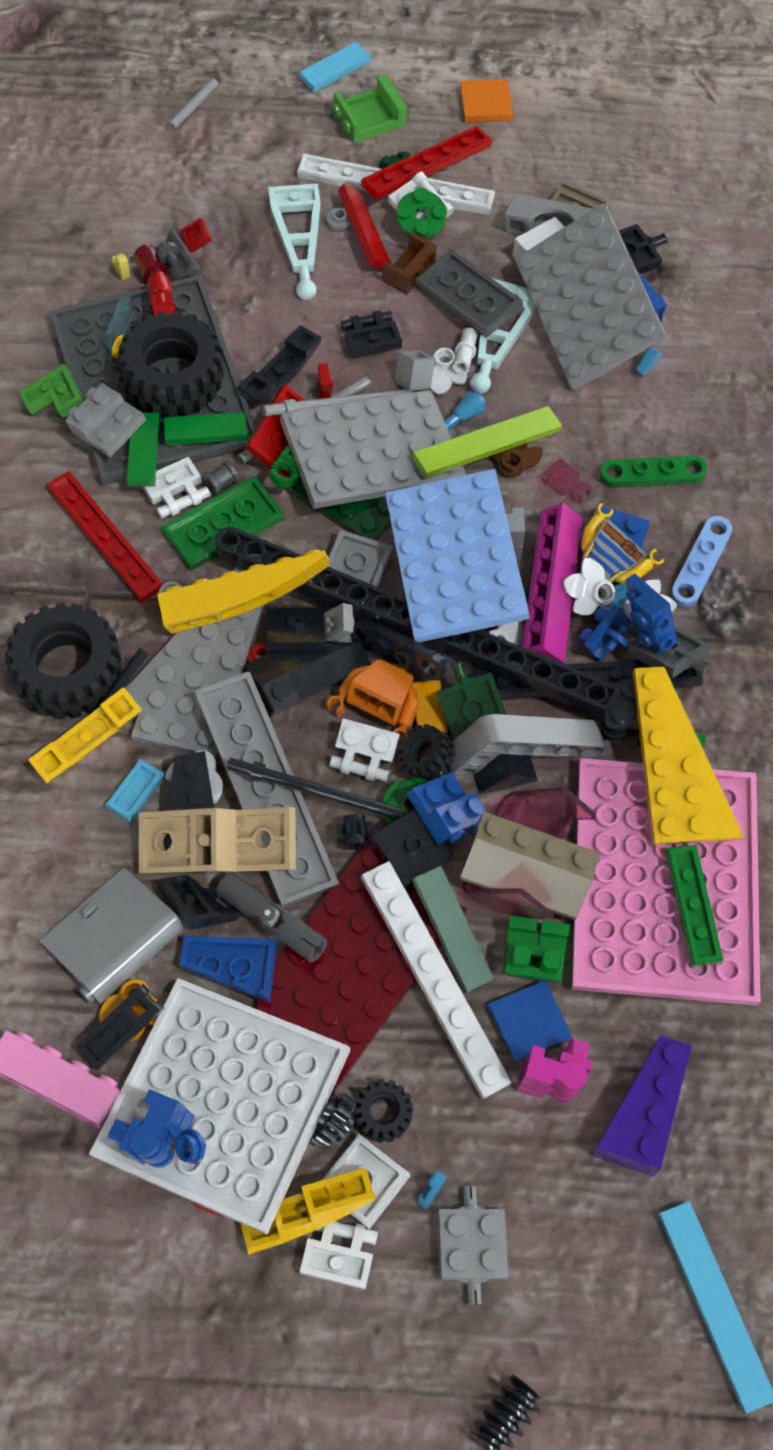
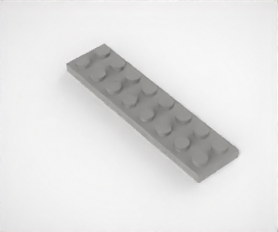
(246, 733)

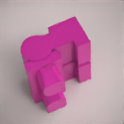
(559, 1077)

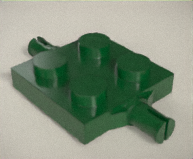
(469, 700)

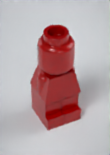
(160, 293)

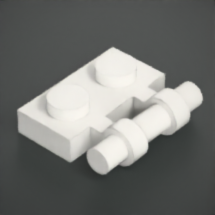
(175, 479)
(366, 740)
(336, 1262)

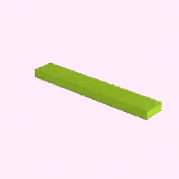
(486, 442)

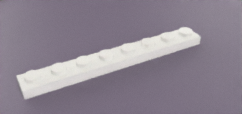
(436, 980)

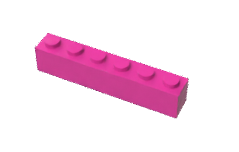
(548, 602)

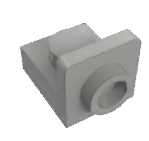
(339, 624)

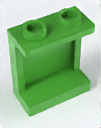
(371, 111)

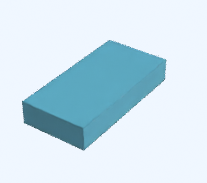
(135, 791)

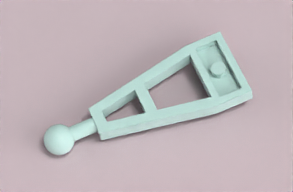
(297, 199)
(480, 381)

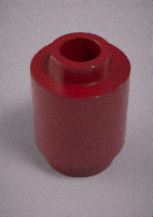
(148, 261)

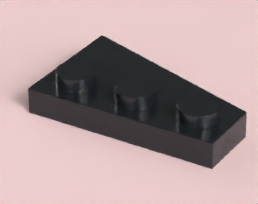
(189, 786)

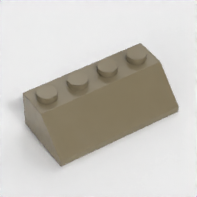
(521, 857)

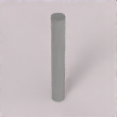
(195, 101)

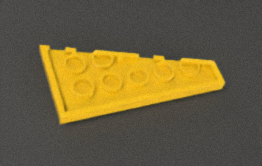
(679, 780)

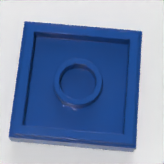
(529, 1020)

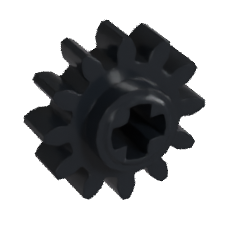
(334, 1120)

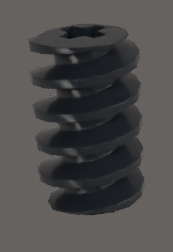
(507, 1415)

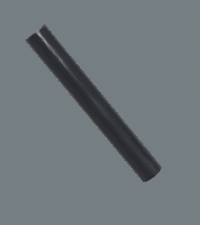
(127, 674)

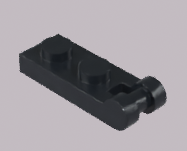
(119, 1028)

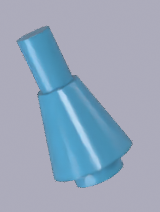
(469, 407)

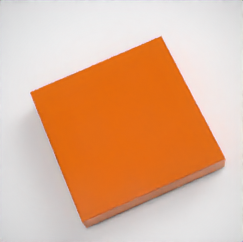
(486, 100)

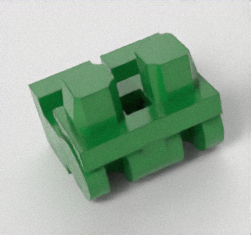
(535, 953)

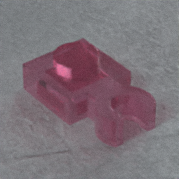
(565, 478)

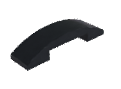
(283, 367)

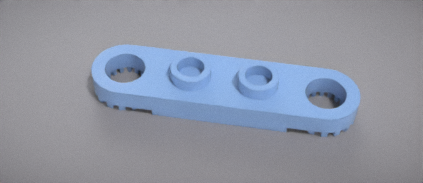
(701, 561)

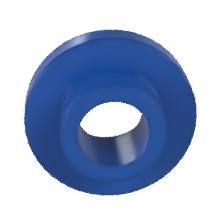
(190, 1146)

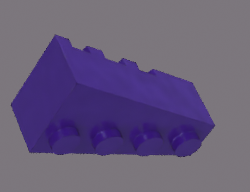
(645, 1116)

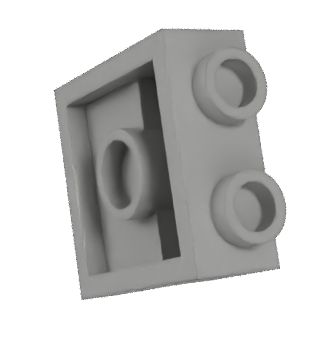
(104, 420)

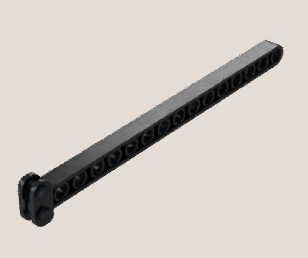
(617, 704)

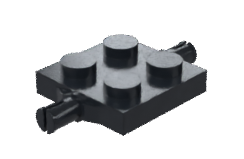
(642, 247)

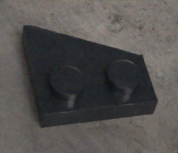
(194, 903)

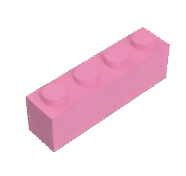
(55, 1080)

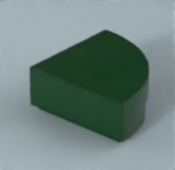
(387, 161)

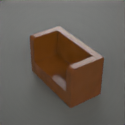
(413, 263)

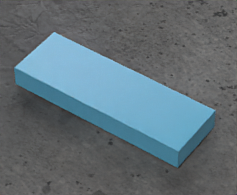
(334, 67)

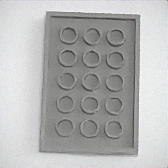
(590, 297)
(364, 446)

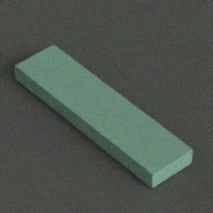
(452, 929)

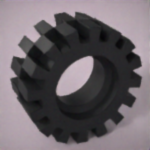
(417, 743)
(390, 1092)

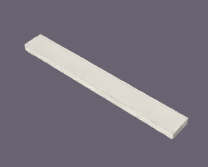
(340, 172)

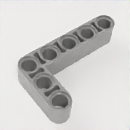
(523, 736)

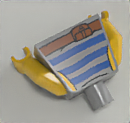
(614, 549)

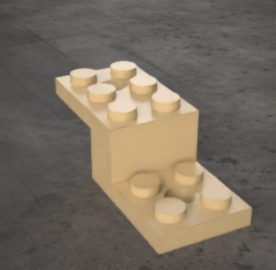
(217, 840)

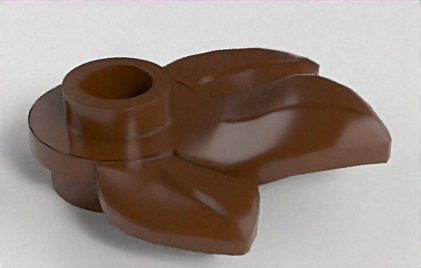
(520, 457)

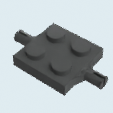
(682, 655)

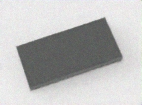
(469, 293)

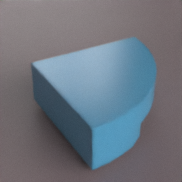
(649, 360)
(431, 1190)

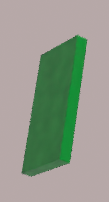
(241, 507)

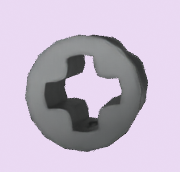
(221, 477)

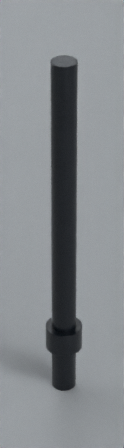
(258, 771)

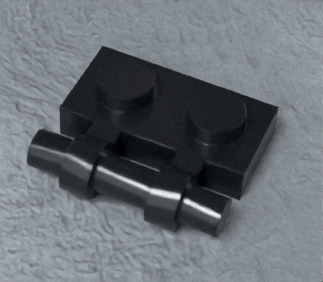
(374, 338)

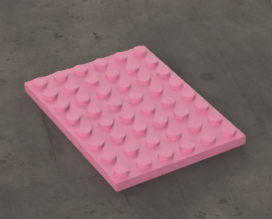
(630, 923)

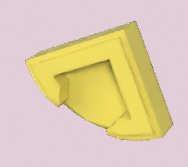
(121, 266)

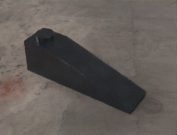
(295, 676)

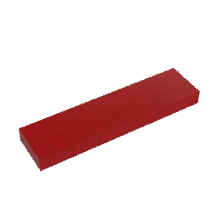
(363, 226)

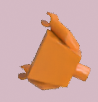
(381, 691)

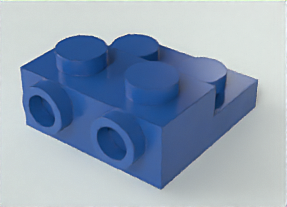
(651, 614)
(446, 808)

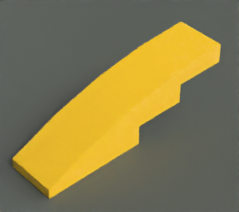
(313, 1209)

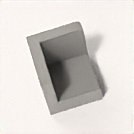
(414, 370)

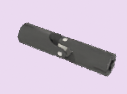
(255, 905)

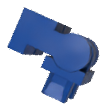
(155, 1136)

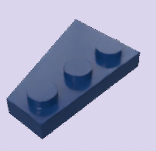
(233, 962)

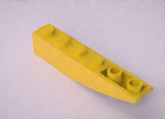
(236, 592)

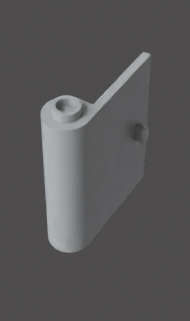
(112, 935)

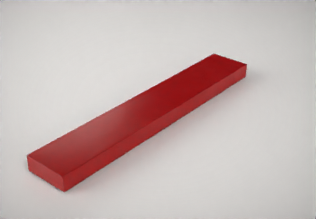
(427, 161)
(105, 536)

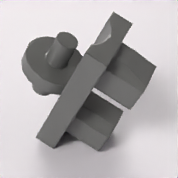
(177, 257)

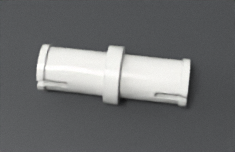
(465, 350)

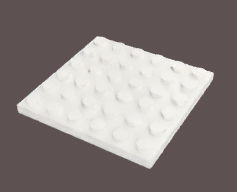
(252, 1096)

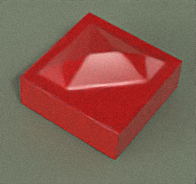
(196, 235)
(325, 382)

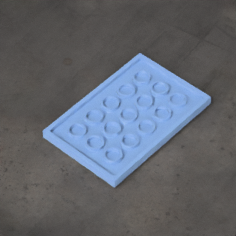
(456, 556)

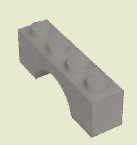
(529, 212)

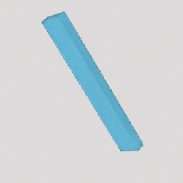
(717, 1308)

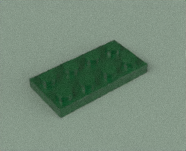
(364, 518)

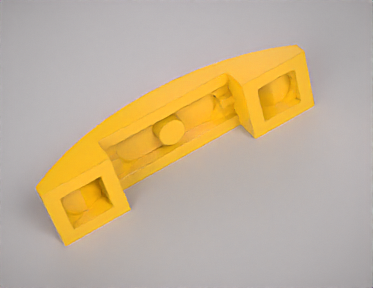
(85, 736)

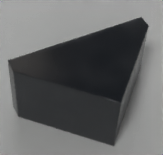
(506, 772)

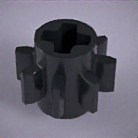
(354, 831)

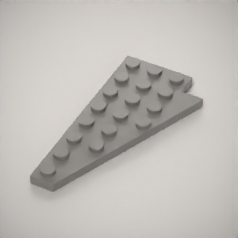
(185, 664)

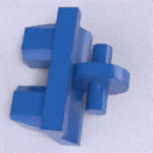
(608, 633)

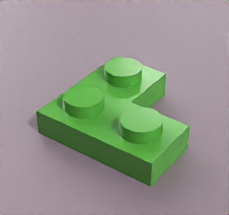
(53, 387)

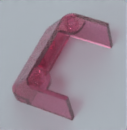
(545, 811)

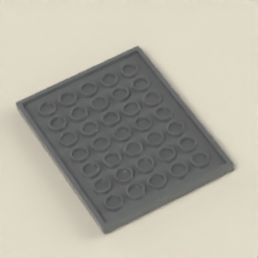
(85, 352)

